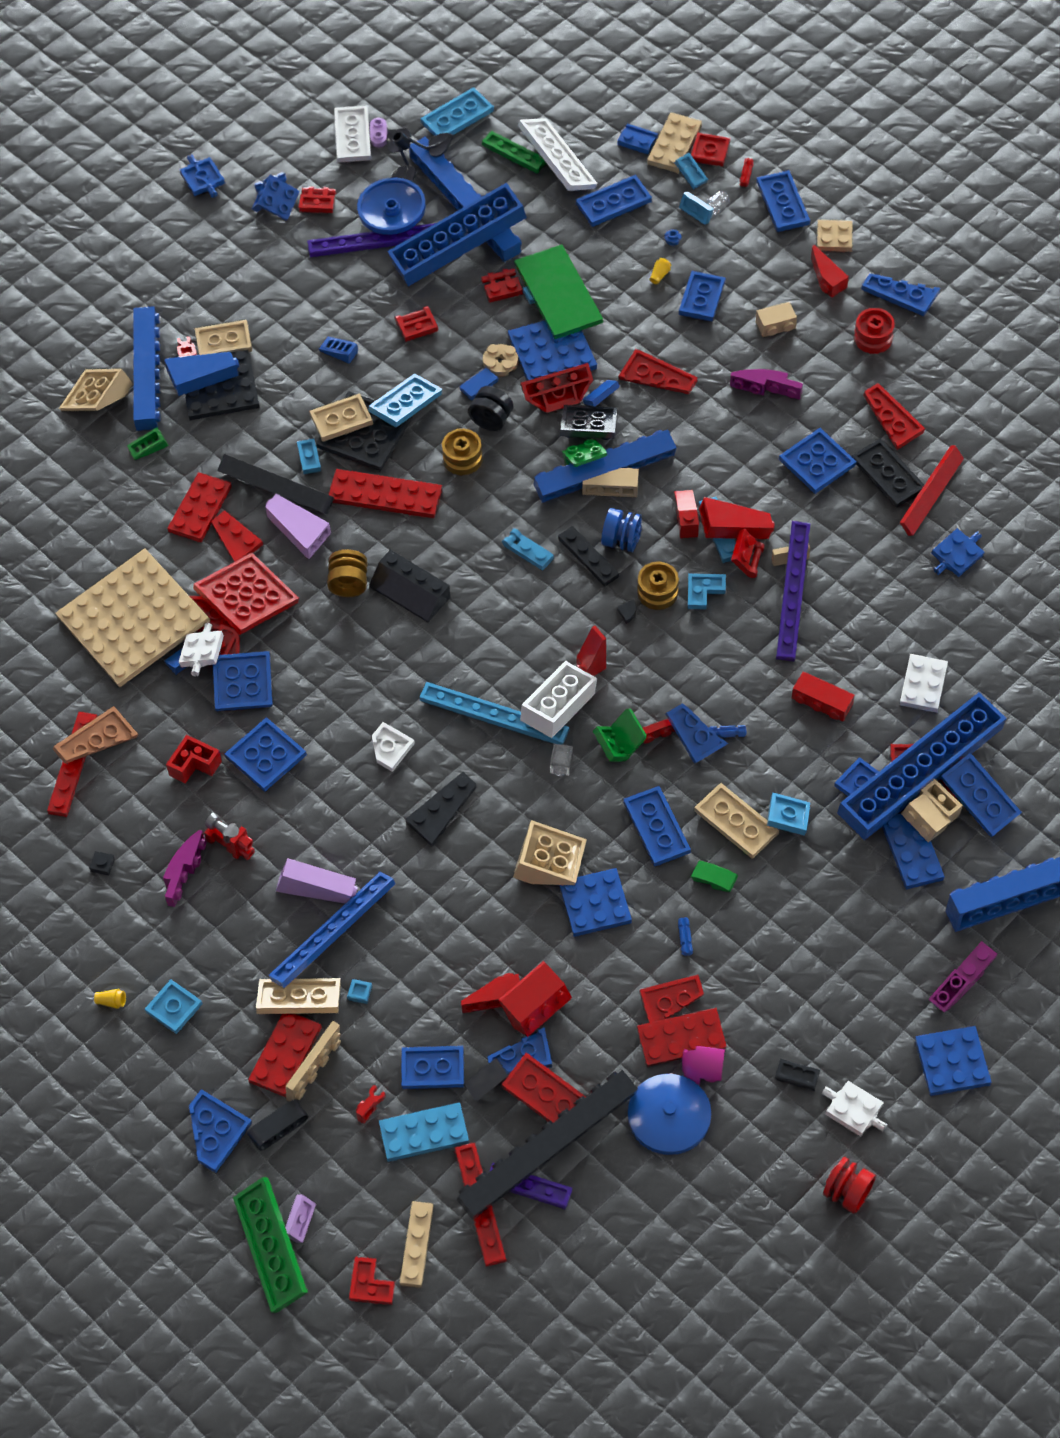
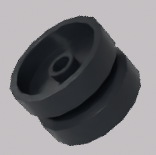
(490, 408)

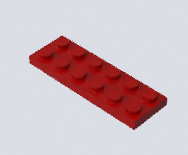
(385, 493)

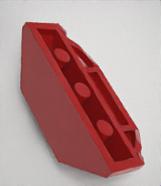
(559, 388)

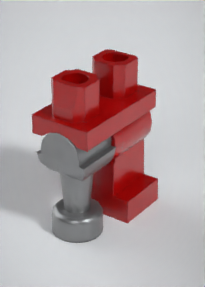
(229, 836)

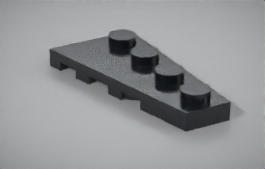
(436, 813)

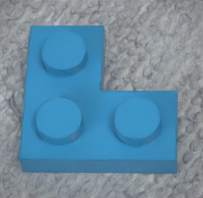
(702, 584)

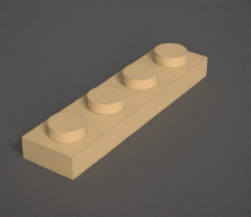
(416, 1244)

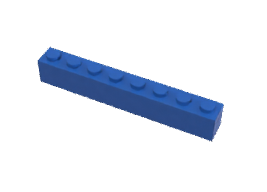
(145, 368)
(628, 455)

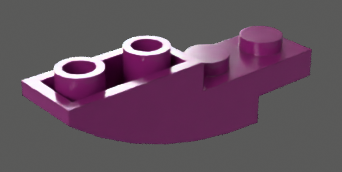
(760, 380)
(182, 863)
(963, 978)

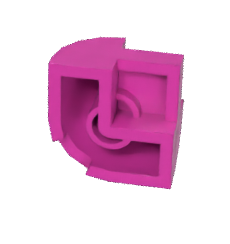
(703, 1063)

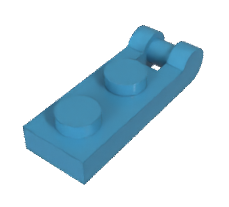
(528, 549)

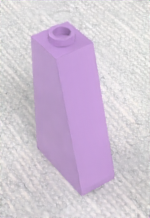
(298, 525)
(315, 882)

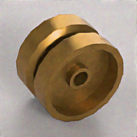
(462, 451)
(658, 585)

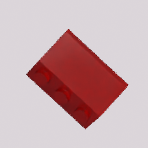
(534, 999)

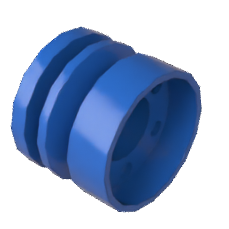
(622, 530)

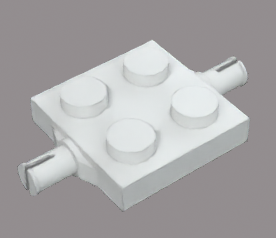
(201, 649)
(854, 1108)

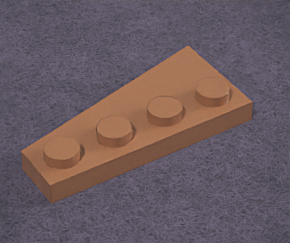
(99, 734)

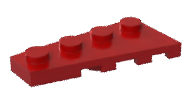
(656, 373)

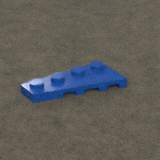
(909, 296)

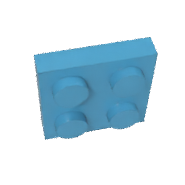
(788, 814)
(173, 1006)

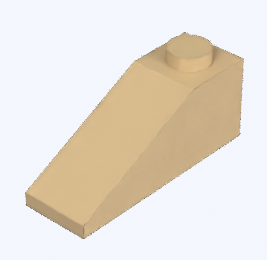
(619, 482)

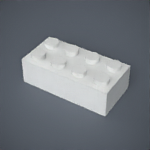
(558, 699)

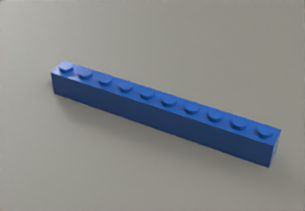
(460, 194)

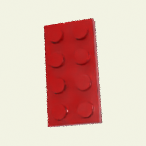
(199, 507)
(667, 1038)
(284, 1052)
(540, 1088)

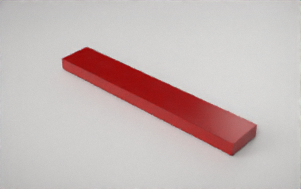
(931, 490)
(484, 1223)

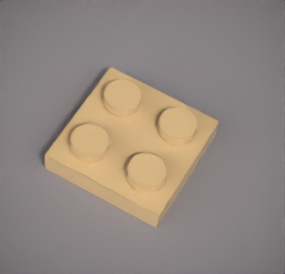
(834, 235)

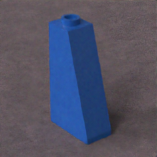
(200, 371)

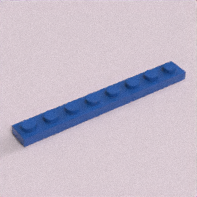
(331, 929)

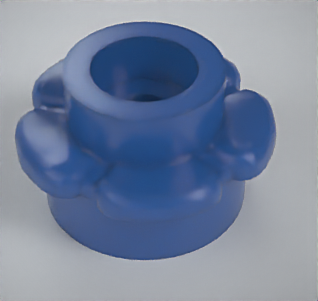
(672, 237)

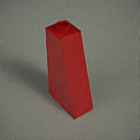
(726, 519)

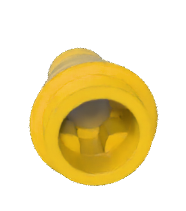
(660, 270)
(111, 998)

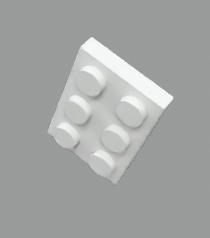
(923, 683)

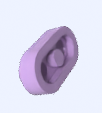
(378, 132)

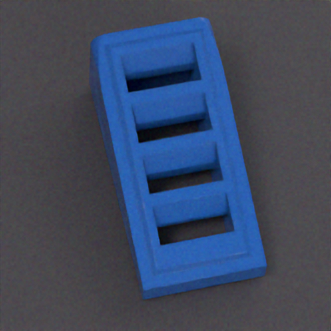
(351, 347)

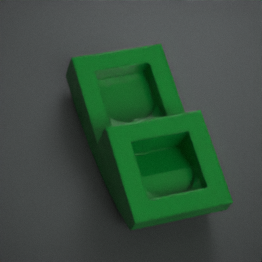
(716, 876)

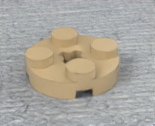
(500, 351)

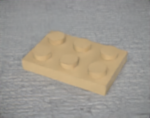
(223, 338)
(341, 417)

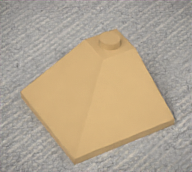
(97, 389)
(549, 856)

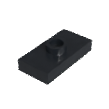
(797, 1074)

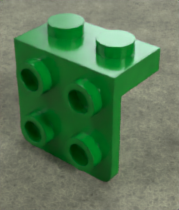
(583, 453)
(621, 737)

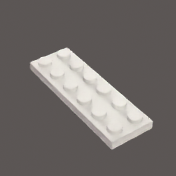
(557, 154)

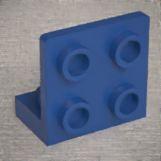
(276, 197)

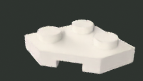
(390, 746)

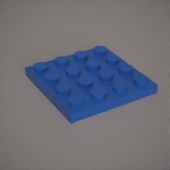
(543, 355)

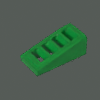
(149, 437)

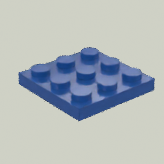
(817, 460)
(242, 681)
(265, 754)
(596, 902)
(952, 1060)

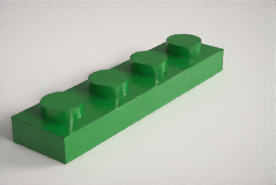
(514, 152)

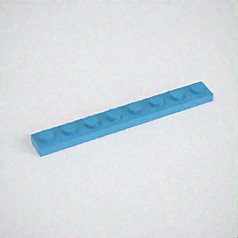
(485, 711)

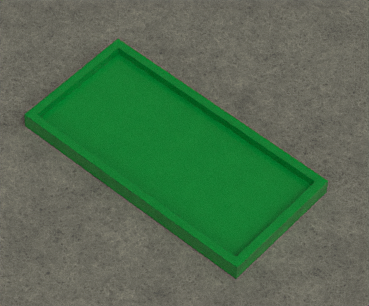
(558, 291)

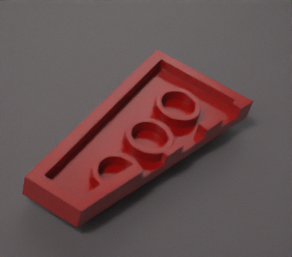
(894, 418)

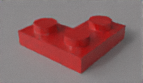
(364, 1286)

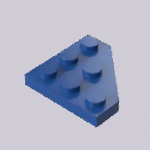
(215, 1129)

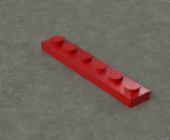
(68, 775)

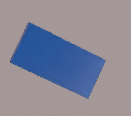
(483, 378)
(601, 393)

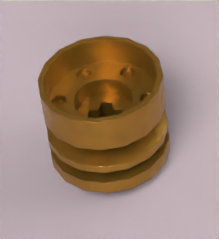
(347, 573)

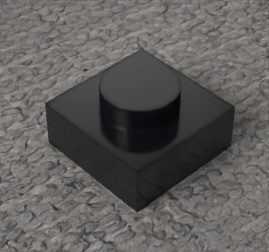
(102, 863)

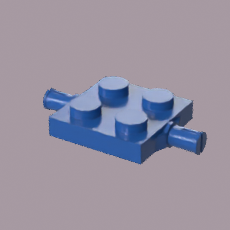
(202, 176)
(957, 552)

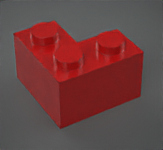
(193, 755)

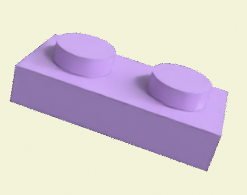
(299, 1218)

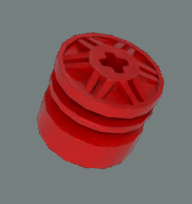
(849, 1185)

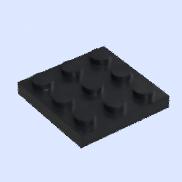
(588, 422)

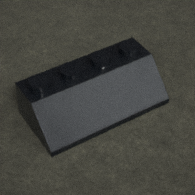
(410, 586)

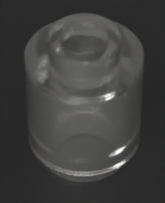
(718, 201)

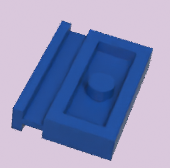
(637, 139)

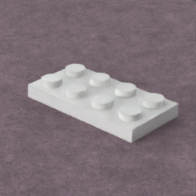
(352, 134)

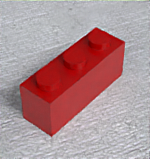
(822, 696)

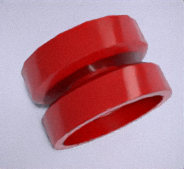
(874, 330)

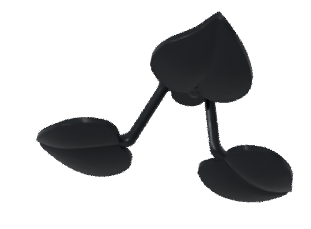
(400, 140)

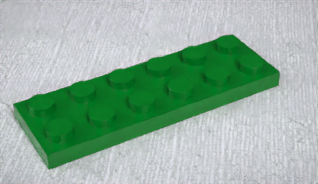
(270, 1245)

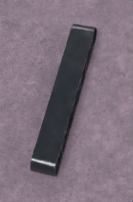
(275, 484)

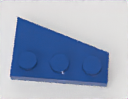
(693, 733)
(534, 1045)

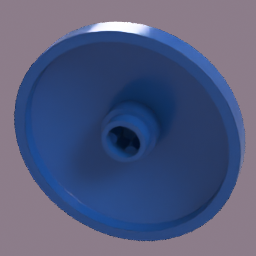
(391, 206)
(669, 1114)

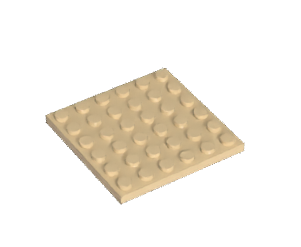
(132, 617)

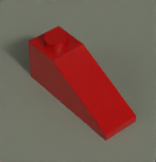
(829, 275)
(686, 514)
(593, 653)
(489, 995)

